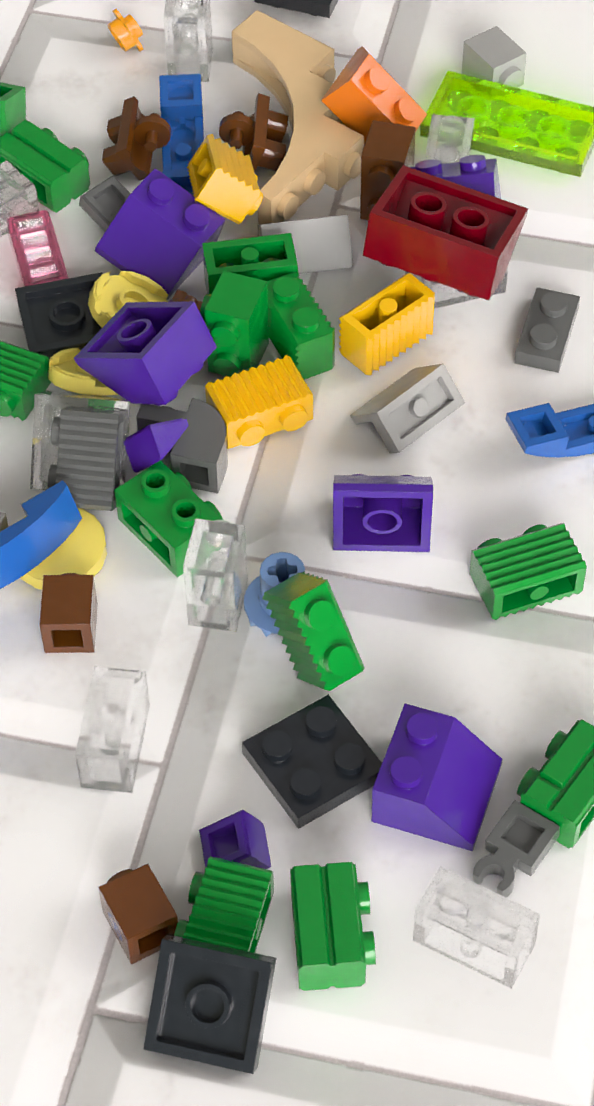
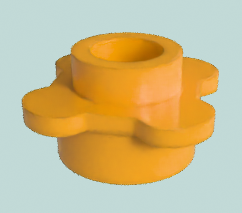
(125, 31)

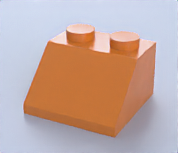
(370, 93)

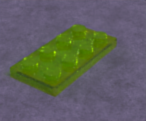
(518, 122)

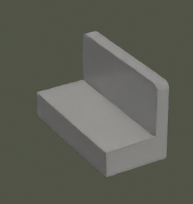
(317, 242)
(411, 406)

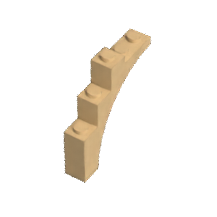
(298, 75)

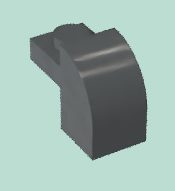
(202, 447)

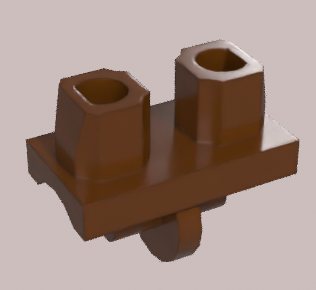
(258, 134)
(134, 140)

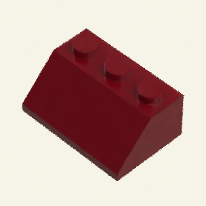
(444, 232)

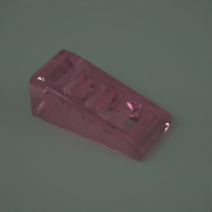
(34, 231)

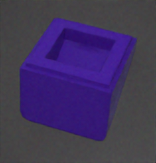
(153, 443)
(236, 839)

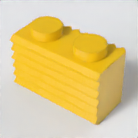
(224, 180)
(387, 323)
(261, 401)

